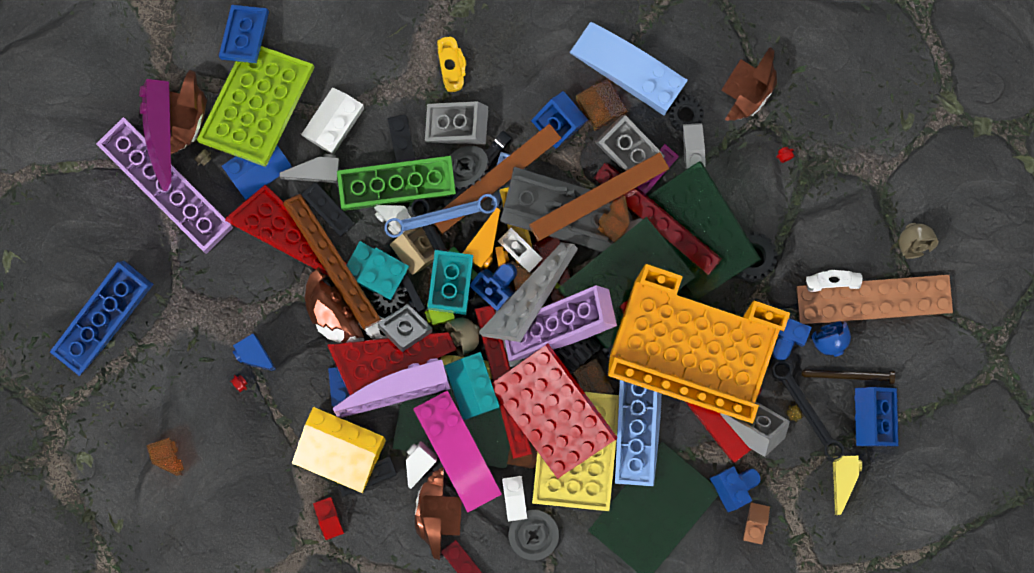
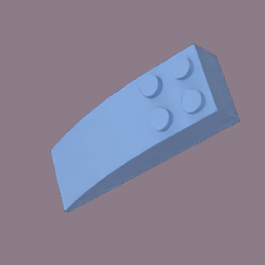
(629, 67)
(637, 435)

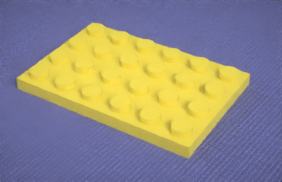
(589, 482)

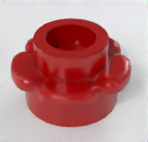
(785, 154)
(239, 383)

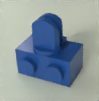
(494, 287)
(793, 334)
(734, 487)

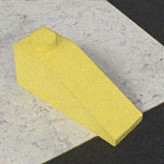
(845, 476)

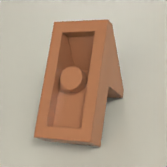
(756, 523)

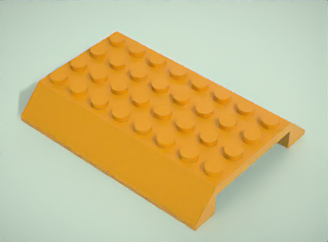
(694, 348)

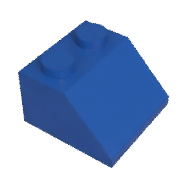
(562, 116)
(252, 353)

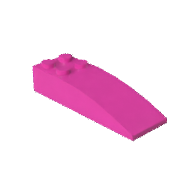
(457, 451)

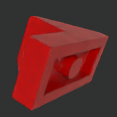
(328, 518)

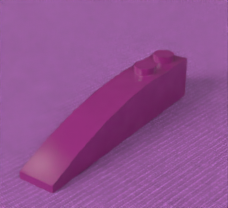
(156, 125)

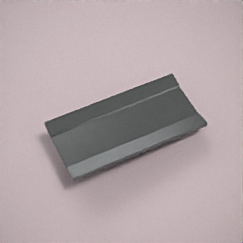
(537, 195)

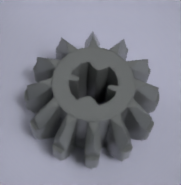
(384, 303)

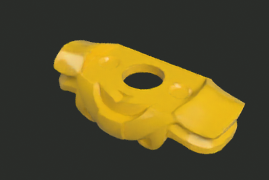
(449, 49)

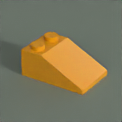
(483, 243)

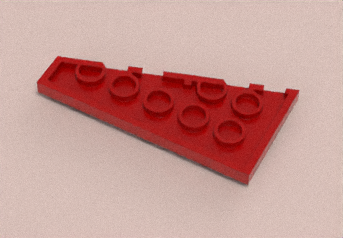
(269, 221)

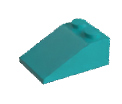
(450, 282)

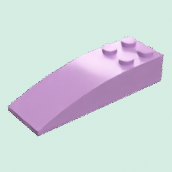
(566, 322)
(397, 388)

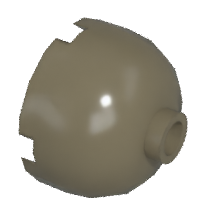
(917, 239)
(464, 335)

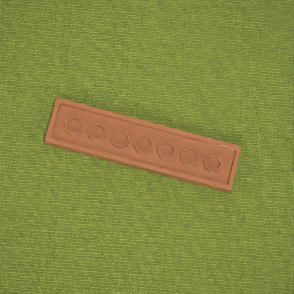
(876, 300)

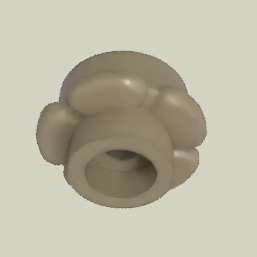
(203, 157)

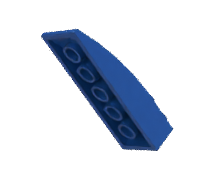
(101, 317)

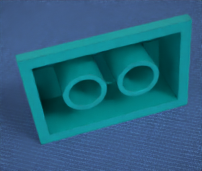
(472, 386)

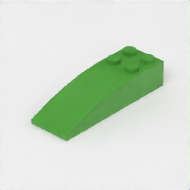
(395, 183)

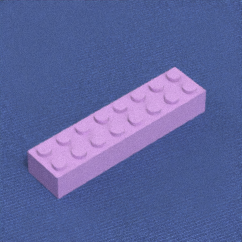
(181, 200)

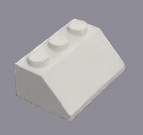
(333, 120)

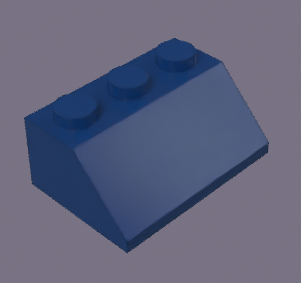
(251, 176)
(876, 416)

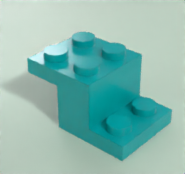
(376, 270)

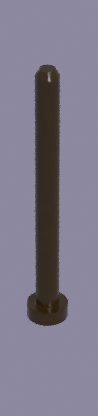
(850, 375)

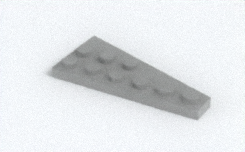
(523, 306)

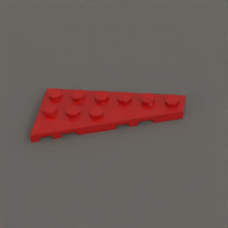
(373, 359)

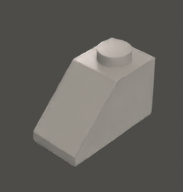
(693, 144)

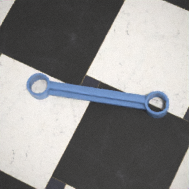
(441, 215)

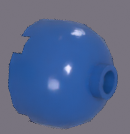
(832, 339)

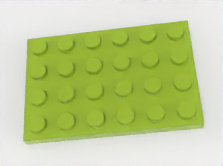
(256, 106)

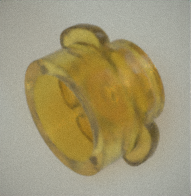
(794, 413)

